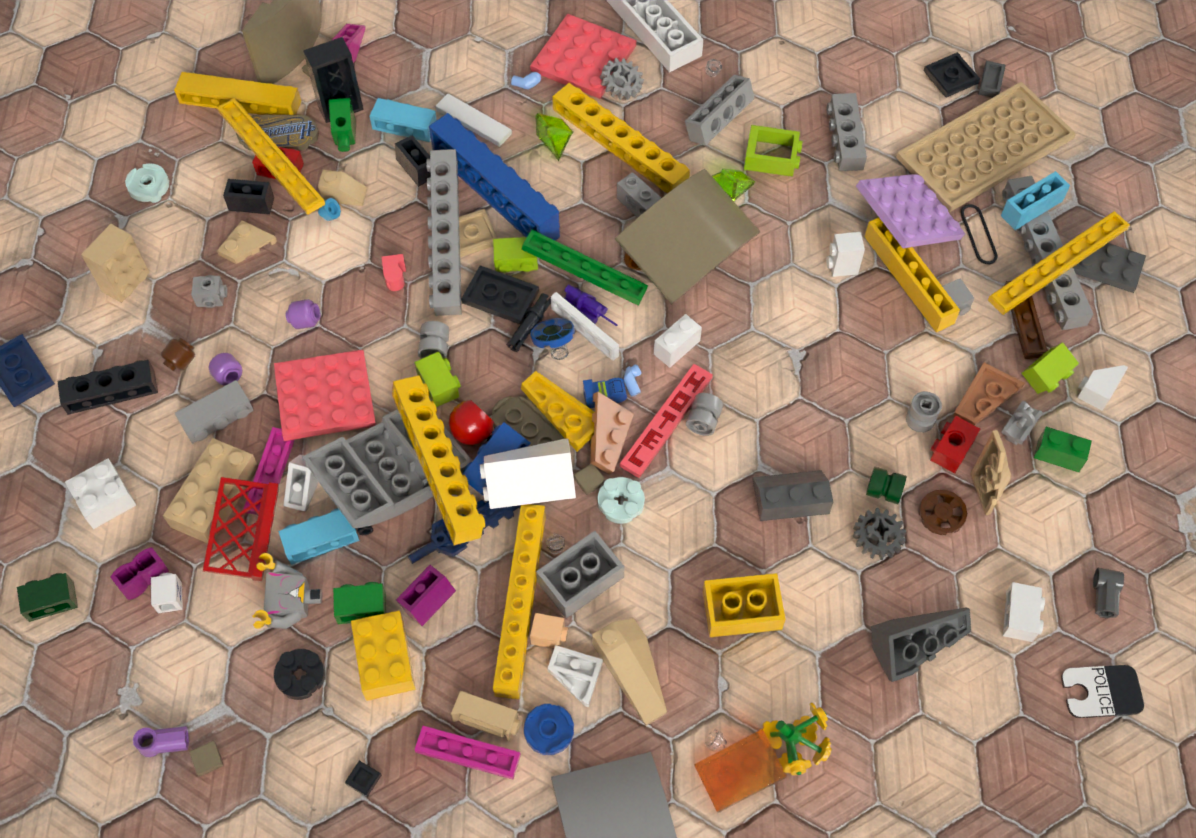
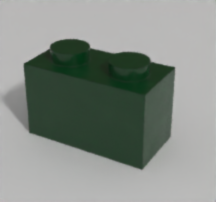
(47, 597)

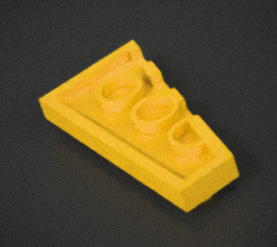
(561, 409)

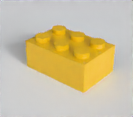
(743, 605)
(382, 655)

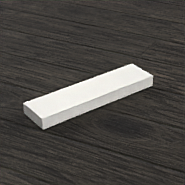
(474, 120)
(585, 326)

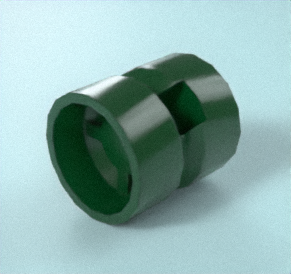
(886, 485)

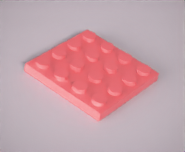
(579, 53)
(324, 395)

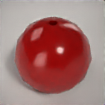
(470, 423)

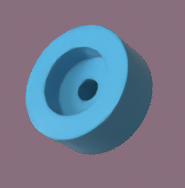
(330, 210)

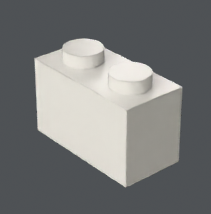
(845, 254)
(677, 340)
(1023, 612)

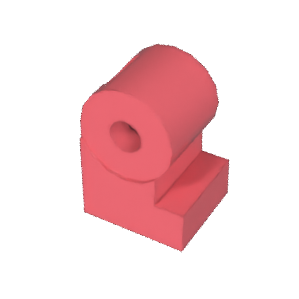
(393, 271)

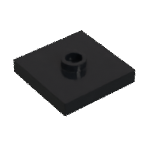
(951, 74)

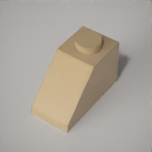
(341, 188)

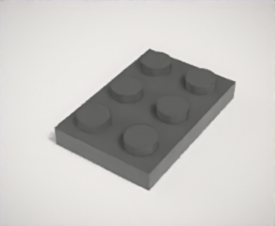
(1113, 267)

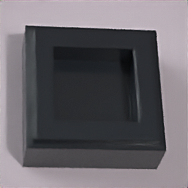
(363, 778)

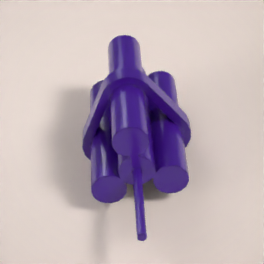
(586, 304)

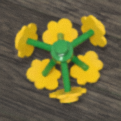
(800, 732)

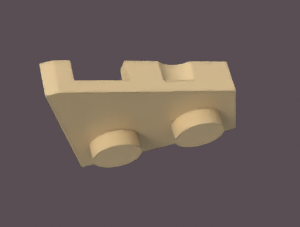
(244, 242)

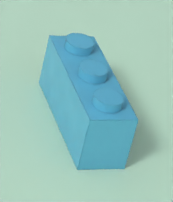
(402, 119)
(1035, 200)
(317, 536)

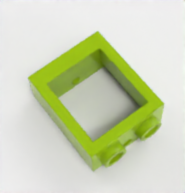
(772, 164)

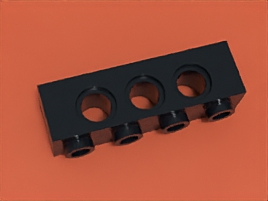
(99, 394)

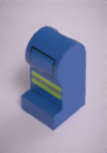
(612, 388)

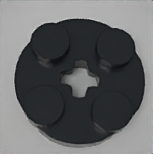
(292, 661)

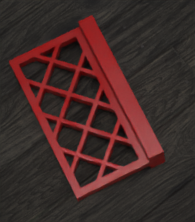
(262, 533)

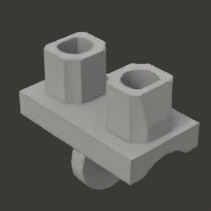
(1021, 423)

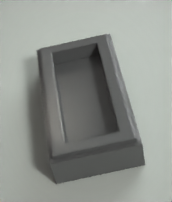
(992, 79)

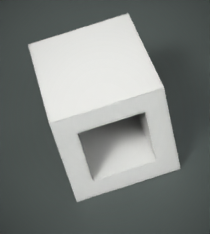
(166, 593)

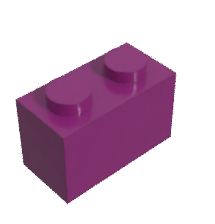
(426, 595)

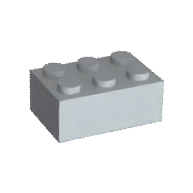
(580, 574)

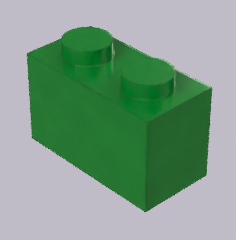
(1062, 449)
(358, 601)

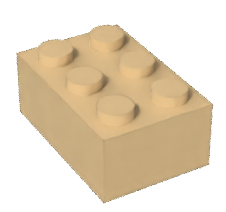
(115, 263)

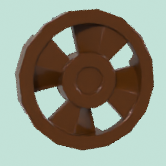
(942, 512)

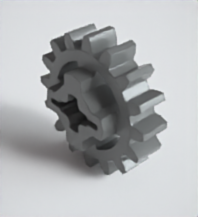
(872, 540)

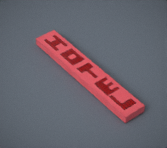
(665, 421)

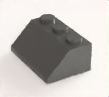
(792, 495)

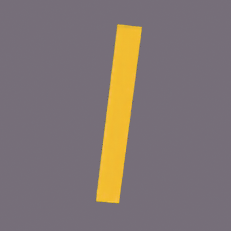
(271, 156)
(1058, 262)

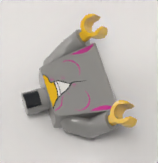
(285, 595)

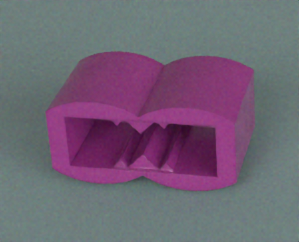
(136, 576)

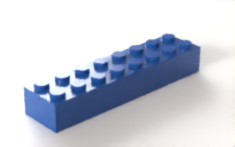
(495, 180)

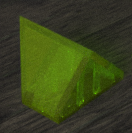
(553, 133)
(733, 182)

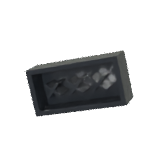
(332, 75)

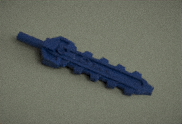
(442, 541)

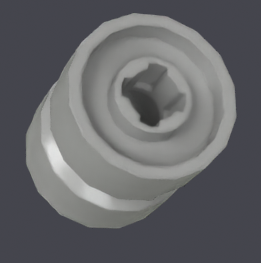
(433, 339)
(923, 411)
(704, 414)

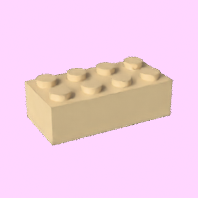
(196, 500)

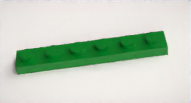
(584, 267)

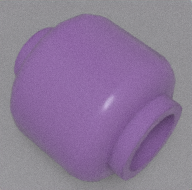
(303, 314)
(225, 368)

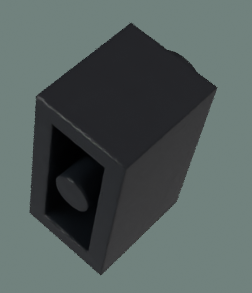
(413, 159)
(248, 196)

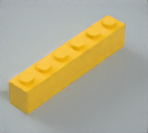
(253, 96)
(913, 277)

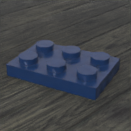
(21, 371)

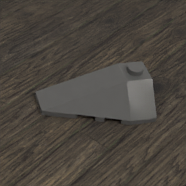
(912, 640)

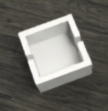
(100, 493)

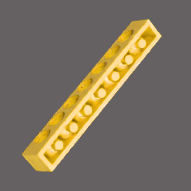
(619, 138)
(414, 406)
(519, 602)

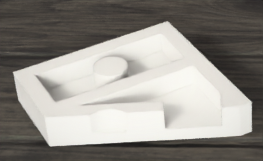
(575, 672)

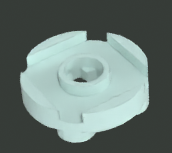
(152, 192)
(621, 487)

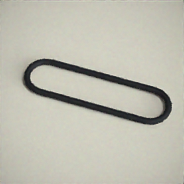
(986, 230)

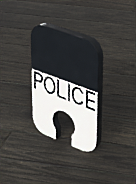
(1109, 691)

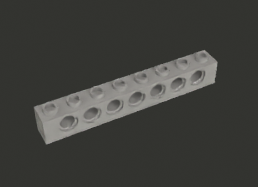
(1041, 240)
(450, 302)

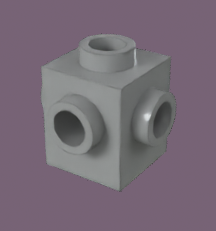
(208, 291)

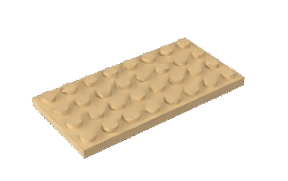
(986, 146)

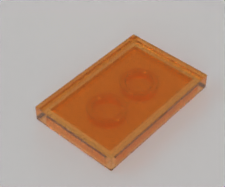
(740, 770)

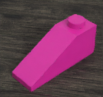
(353, 37)

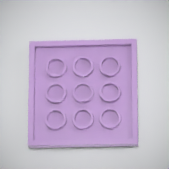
(910, 210)

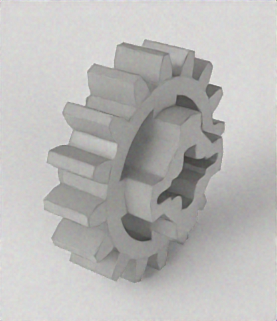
(621, 79)

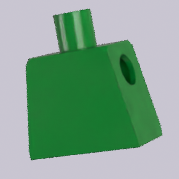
(342, 123)

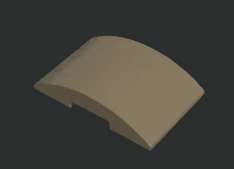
(279, 36)
(687, 235)

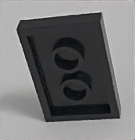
(500, 294)

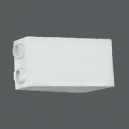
(529, 475)

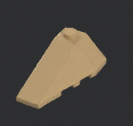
(991, 472)
(631, 664)

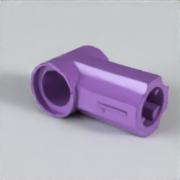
(163, 740)

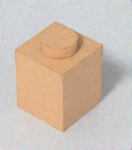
(548, 631)

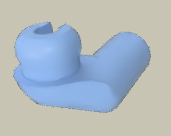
(528, 81)
(629, 379)

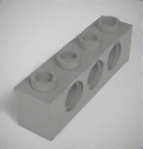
(719, 109)
(847, 132)
(636, 194)

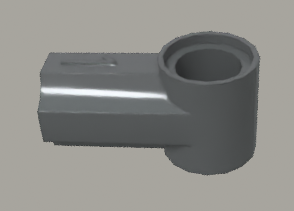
(1108, 589)

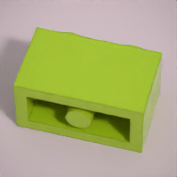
(510, 257)
(1050, 368)
(437, 376)

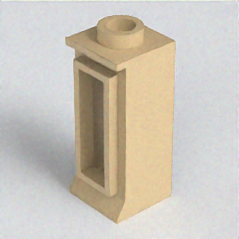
(485, 715)

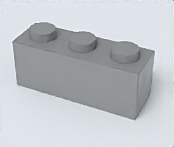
(214, 412)

